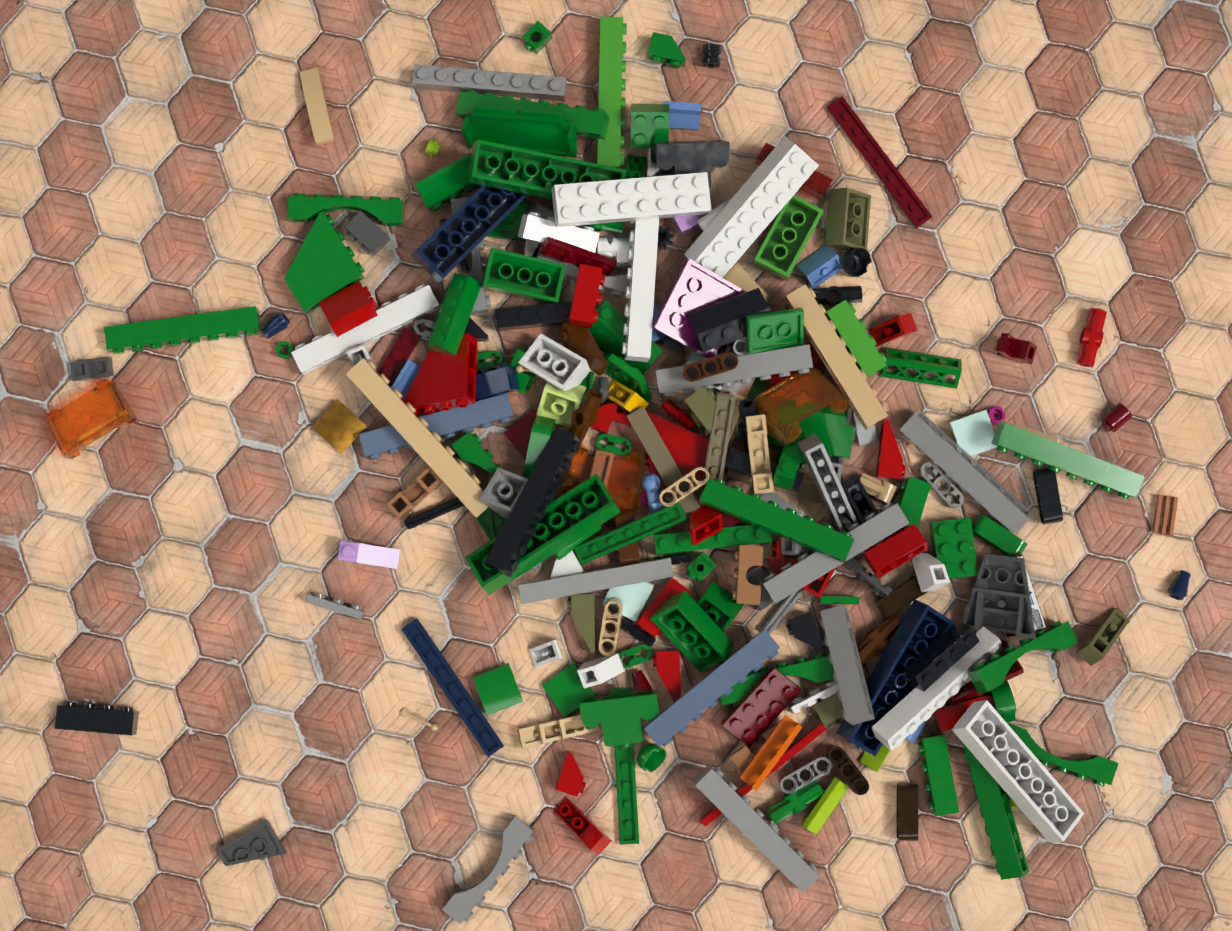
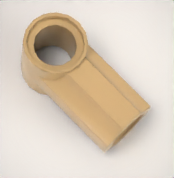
(878, 489)

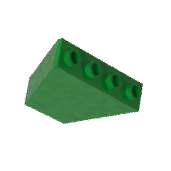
(322, 265)

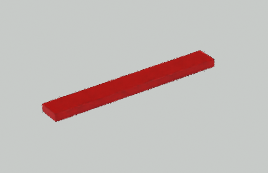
(793, 750)

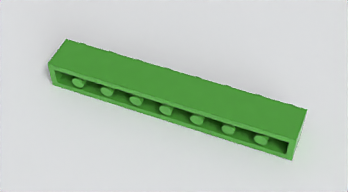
(611, 89)

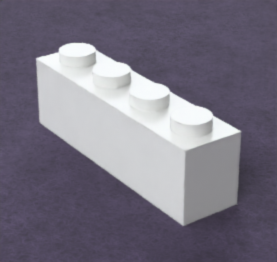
(538, 229)

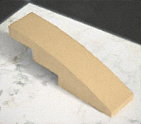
(316, 106)
(553, 731)

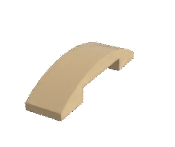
(759, 454)

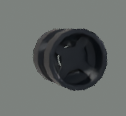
(711, 56)

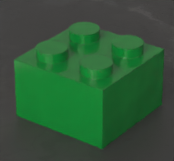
(649, 124)

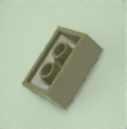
(847, 219)

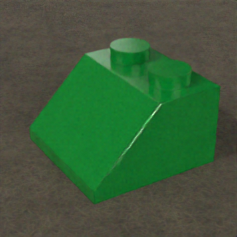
(719, 606)

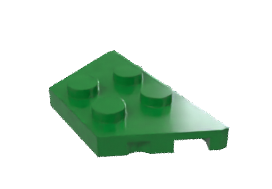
(627, 375)

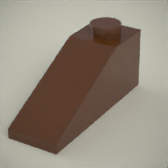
(581, 342)

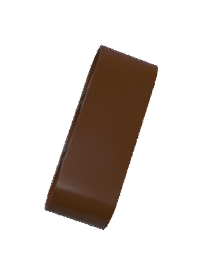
(720, 367)
(630, 553)

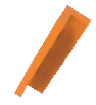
(770, 752)

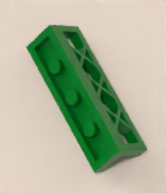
(922, 363)

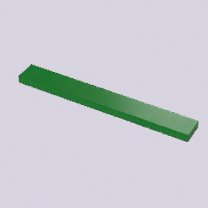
(626, 788)

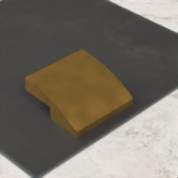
(339, 426)

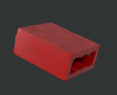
(349, 308)

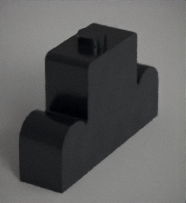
(690, 156)

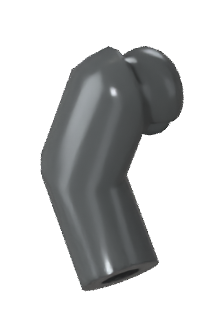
(603, 388)

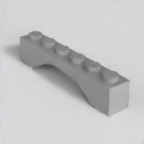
(478, 265)
(615, 284)
(463, 901)

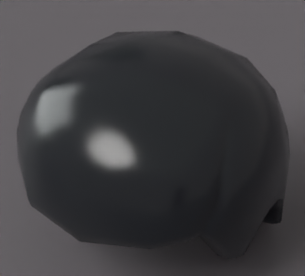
(855, 262)

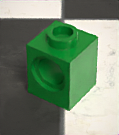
(539, 30)

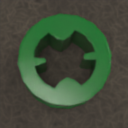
(279, 350)

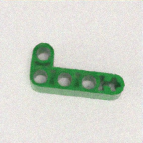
(540, 435)

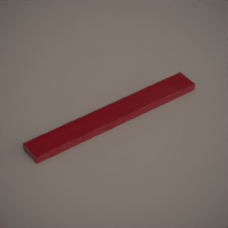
(879, 162)

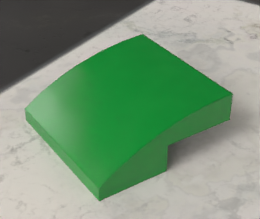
(497, 689)

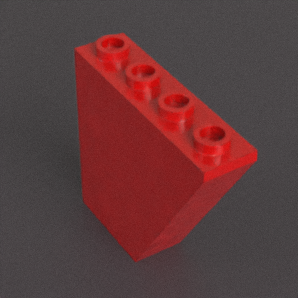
(446, 379)
(685, 447)

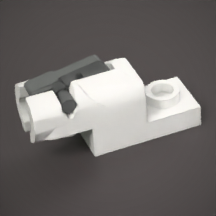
(615, 246)

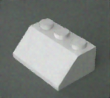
(555, 363)

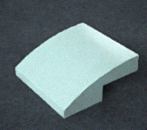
(974, 433)
(632, 597)

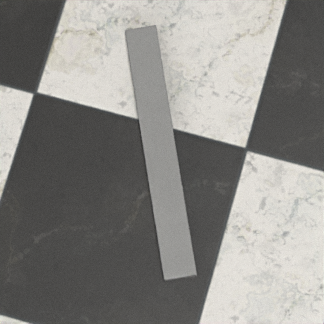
(595, 580)

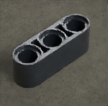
(1047, 496)

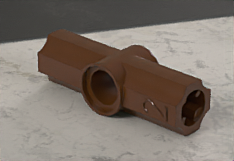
(586, 414)
(878, 638)

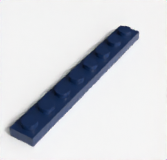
(452, 687)

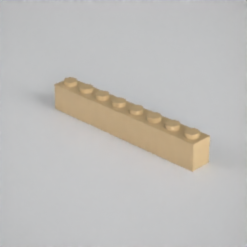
(837, 359)

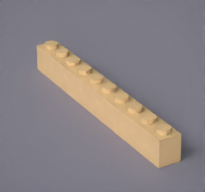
(417, 434)

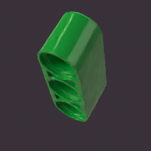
(998, 536)

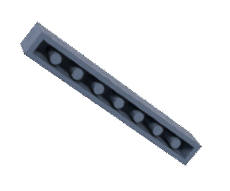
(445, 423)
(711, 687)

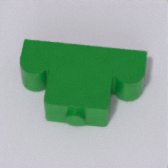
(620, 715)

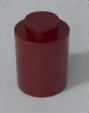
(1116, 418)

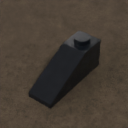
(858, 499)

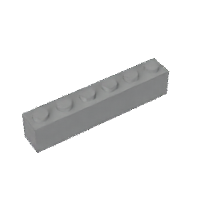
(827, 483)
(847, 665)

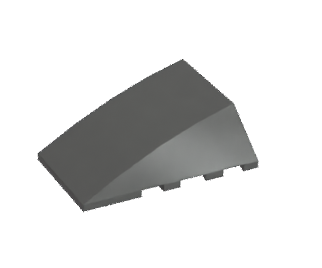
(1001, 597)

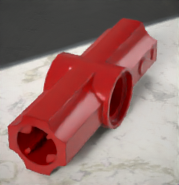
(1091, 337)

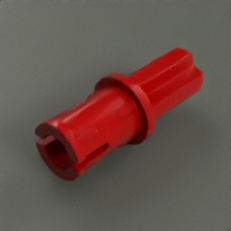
(678, 414)

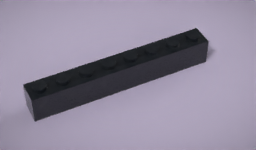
(533, 502)

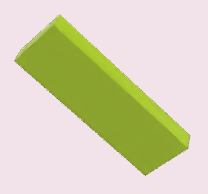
(825, 806)

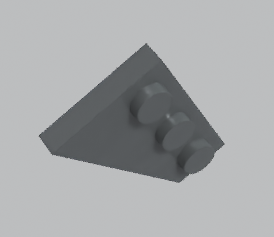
(864, 576)
(252, 845)

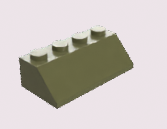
(701, 409)

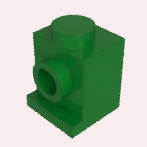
(708, 565)

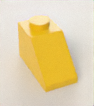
(625, 397)

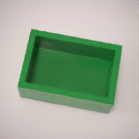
(954, 546)

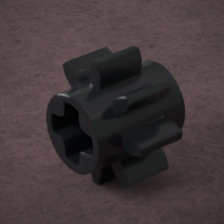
(664, 243)

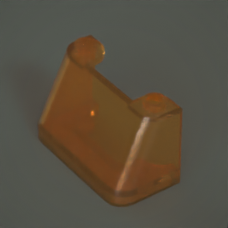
(797, 399)
(89, 418)
(624, 479)

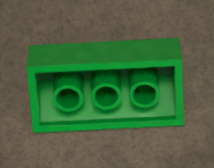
(446, 184)
(523, 276)
(453, 314)
(610, 337)
(692, 631)

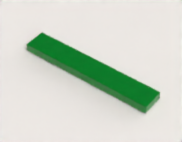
(630, 533)

